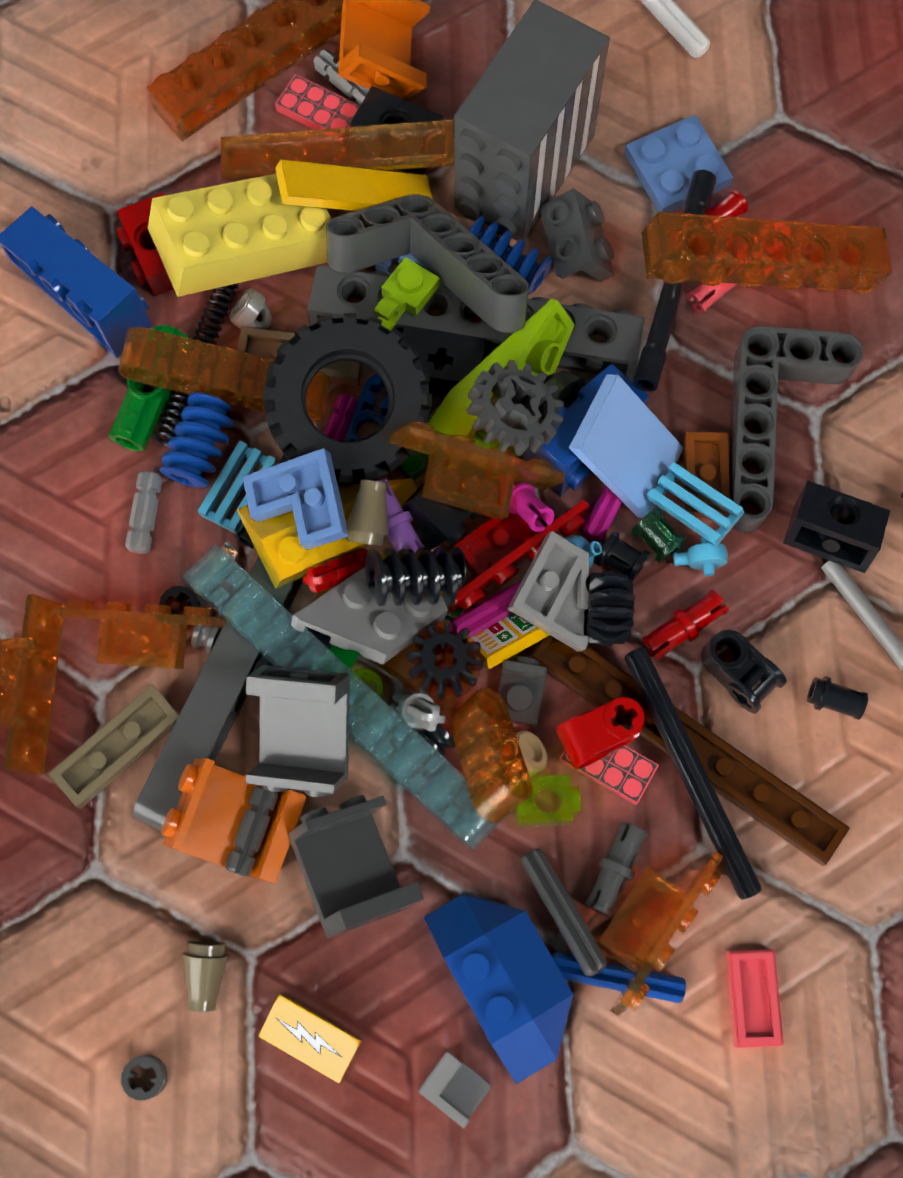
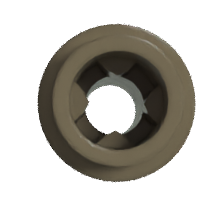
(369, 514)
(204, 972)

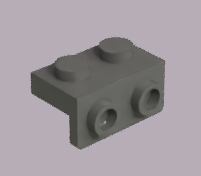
(577, 236)

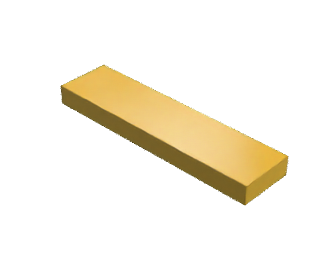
(344, 186)

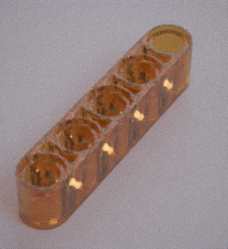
(206, 368)

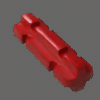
(335, 570)

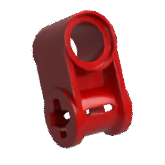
(593, 735)

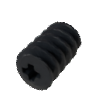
(415, 574)

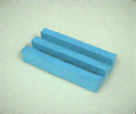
(240, 452)
(667, 483)

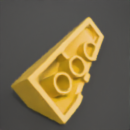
(279, 542)

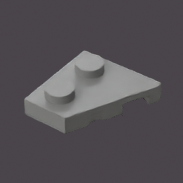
(555, 591)

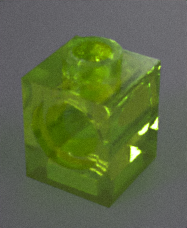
(530, 816)

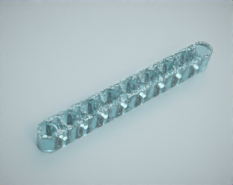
(371, 720)

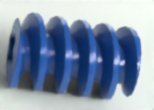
(513, 256)
(196, 440)

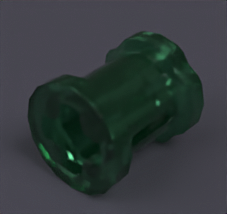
(659, 535)

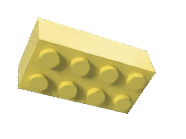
(234, 234)

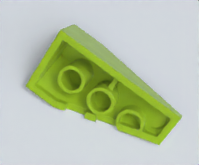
(538, 344)

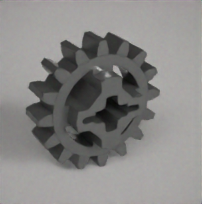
(517, 406)

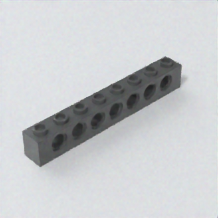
(620, 327)

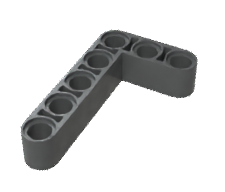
(441, 245)
(762, 409)

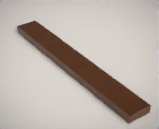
(728, 769)

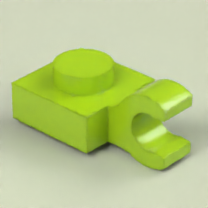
(405, 290)

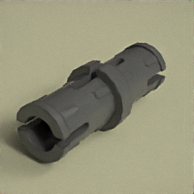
(616, 869)

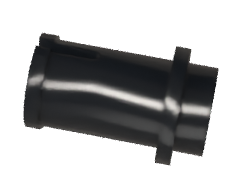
(837, 698)

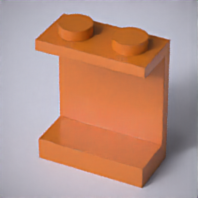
(378, 45)
(212, 812)

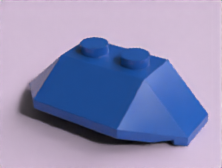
(505, 979)

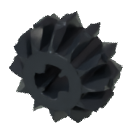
(609, 608)
(443, 643)

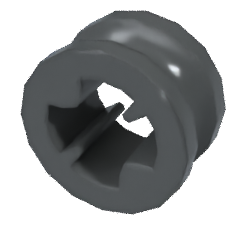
(205, 636)
(143, 1092)

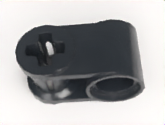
(744, 671)

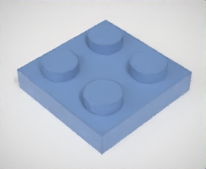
(670, 157)

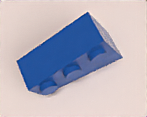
(558, 451)

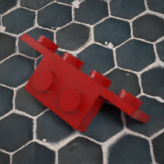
(501, 545)

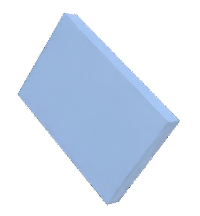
(625, 444)

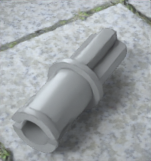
(418, 709)

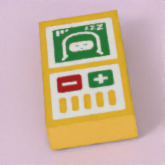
(506, 639)

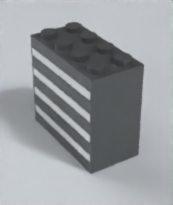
(528, 119)

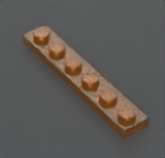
(358, 147)

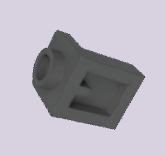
(522, 689)

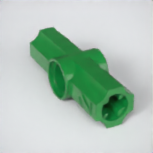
(141, 410)

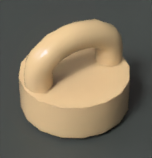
(532, 751)

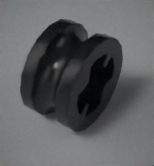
(177, 594)
(438, 739)

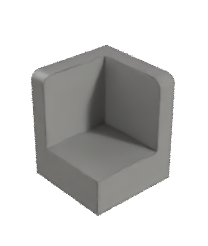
(454, 1088)

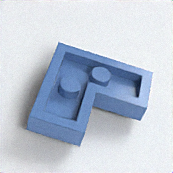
(302, 486)

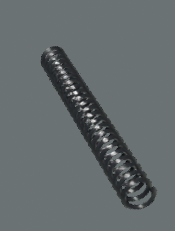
(216, 319)

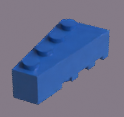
(75, 278)

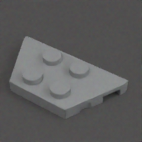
(359, 624)

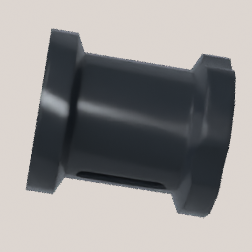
(622, 557)

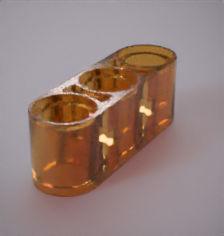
(490, 755)

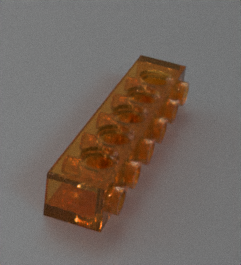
(284, 36)
(765, 252)

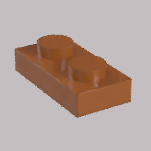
(707, 459)

